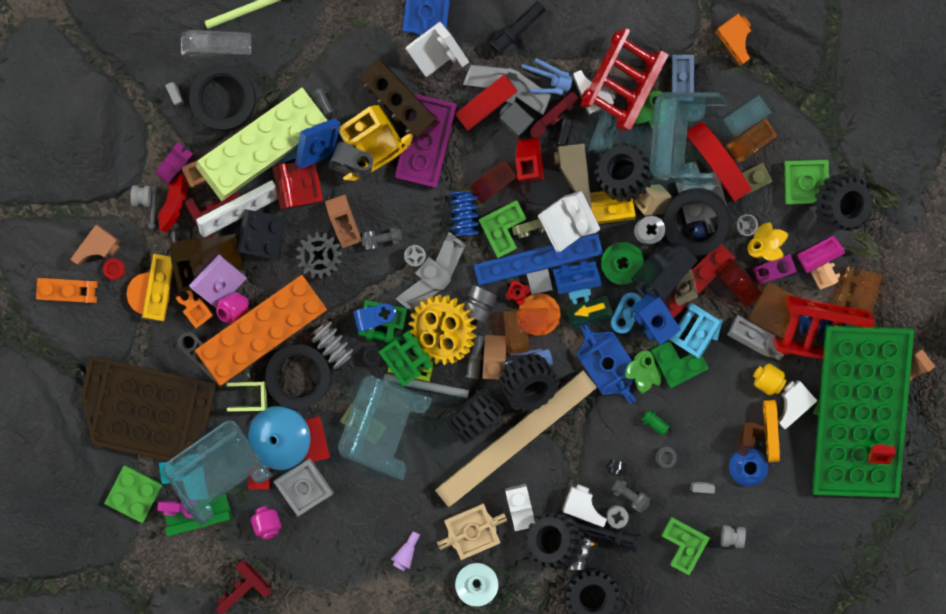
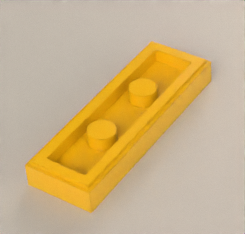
(158, 288)

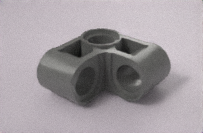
(346, 159)

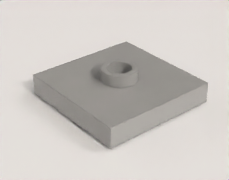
(303, 487)

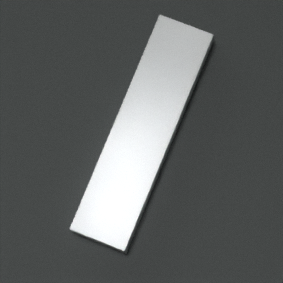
(235, 209)

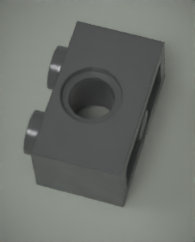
(515, 119)

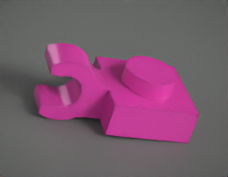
(171, 507)

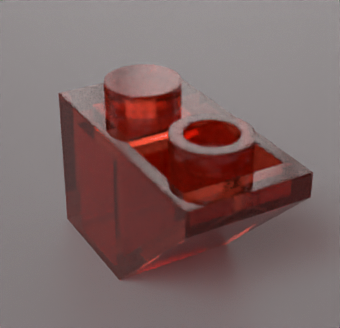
(493, 181)
(738, 282)

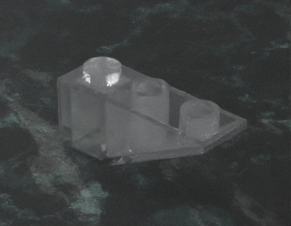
(215, 43)

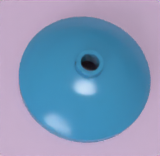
(291, 435)

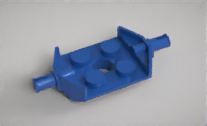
(592, 352)

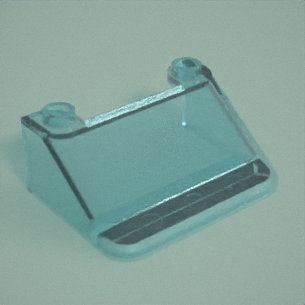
(378, 424)
(213, 468)

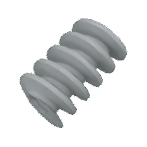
(641, 229)
(331, 344)

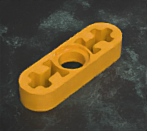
(771, 431)

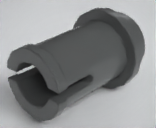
(321, 101)

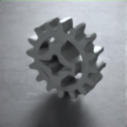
(326, 261)

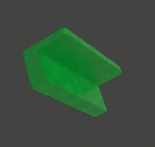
(180, 523)

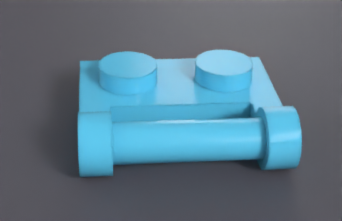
(701, 332)

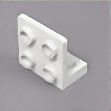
(435, 49)
(568, 220)

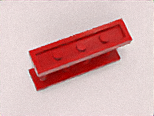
(645, 80)
(818, 312)

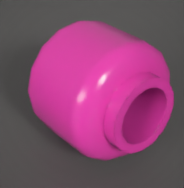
(232, 307)
(266, 523)

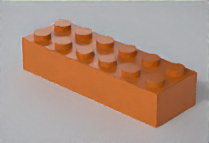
(260, 330)

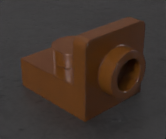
(747, 437)

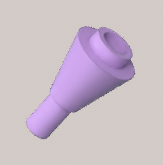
(403, 557)

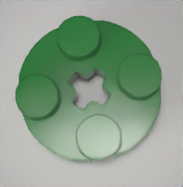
(619, 251)

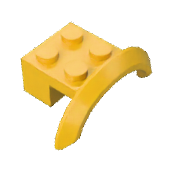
(376, 135)

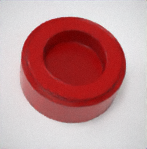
(114, 269)

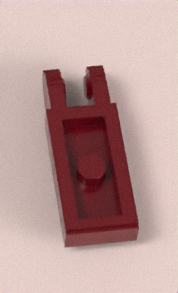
(552, 115)

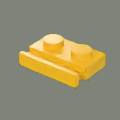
(609, 210)

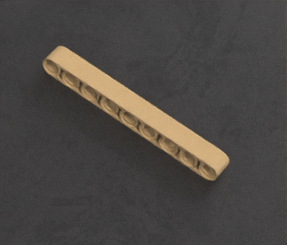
(515, 439)

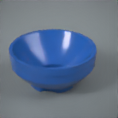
(737, 464)

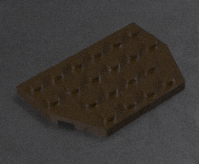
(144, 408)

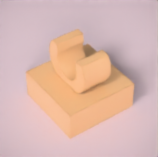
(825, 275)

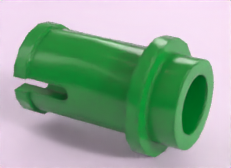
(655, 422)

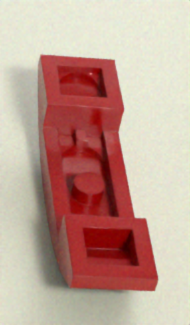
(719, 161)

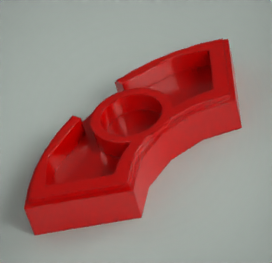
(177, 193)

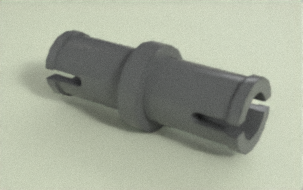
(475, 357)

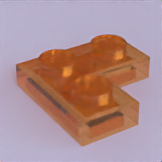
(519, 323)

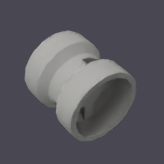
(746, 225)
(733, 536)

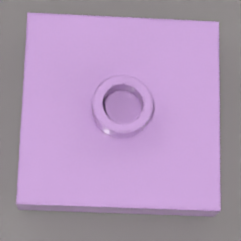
(217, 280)

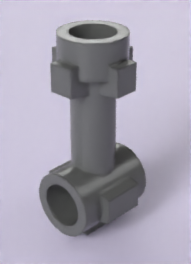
(371, 240)
(640, 500)

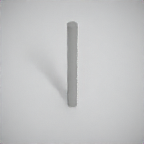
(430, 386)

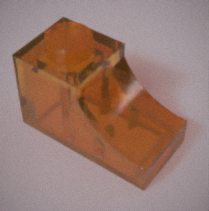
(752, 140)

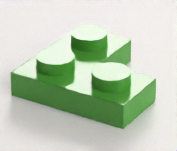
(497, 225)
(690, 544)

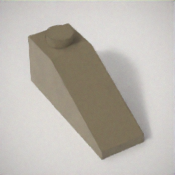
(573, 166)

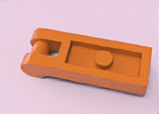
(65, 290)

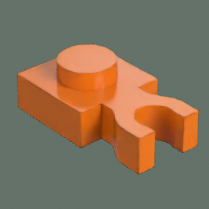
(196, 311)

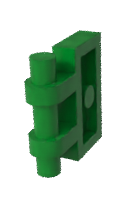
(398, 323)
(401, 363)

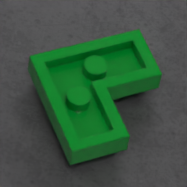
(676, 369)

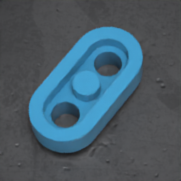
(624, 312)

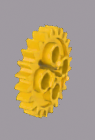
(459, 334)

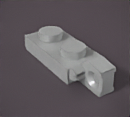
(754, 337)

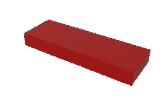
(486, 102)

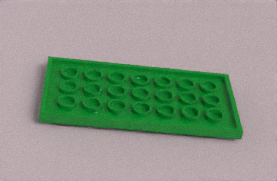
(861, 407)

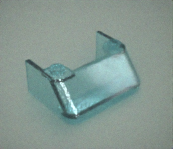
(669, 136)

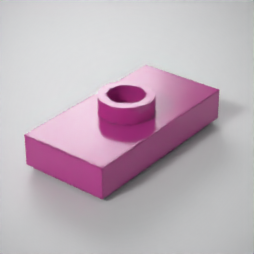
(820, 254)

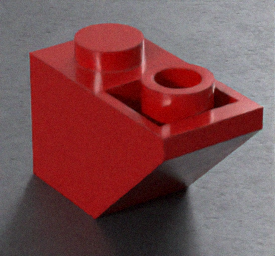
(529, 161)

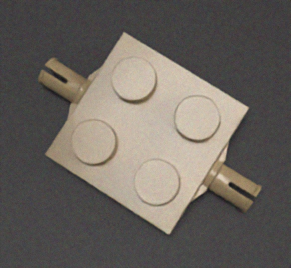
(472, 531)

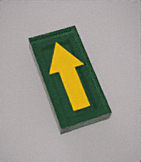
(589, 312)

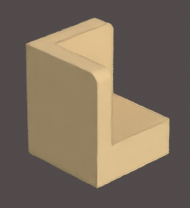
(654, 200)

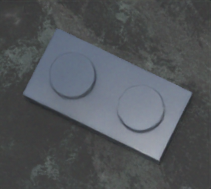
(682, 73)

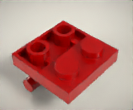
(297, 185)

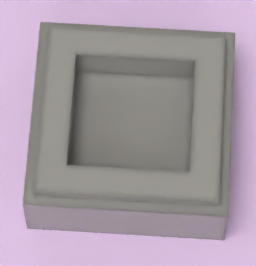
(175, 94)
(539, 281)
(702, 487)

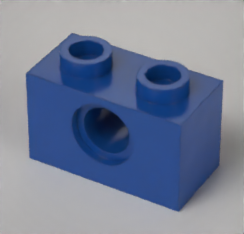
(665, 325)

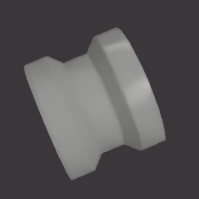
(140, 196)
(413, 254)
(615, 513)

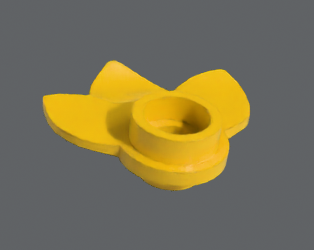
(770, 242)

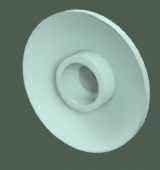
(476, 595)

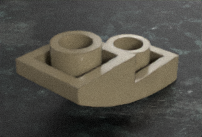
(686, 289)

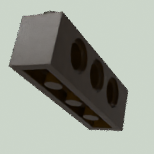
(380, 72)

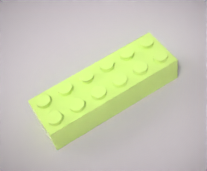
(259, 144)

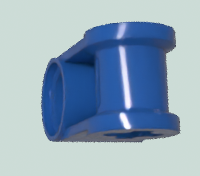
(370, 316)

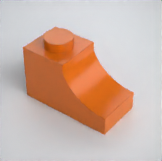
(734, 35)

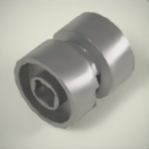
(479, 303)

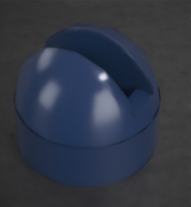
(698, 231)

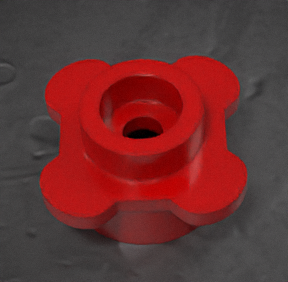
(516, 286)

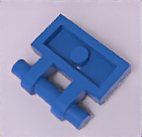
(576, 277)

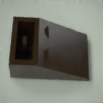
(193, 256)

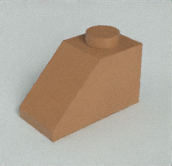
(494, 356)

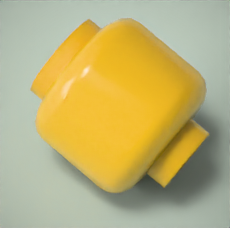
(769, 379)

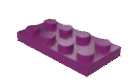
(425, 157)

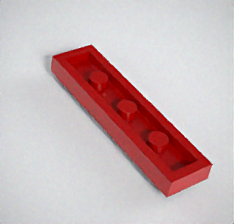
(703, 274)

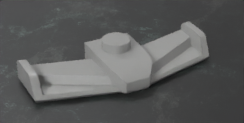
(484, 76)
(434, 274)

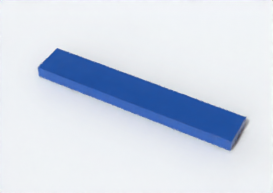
(537, 260)

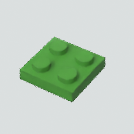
(803, 180)
(133, 494)

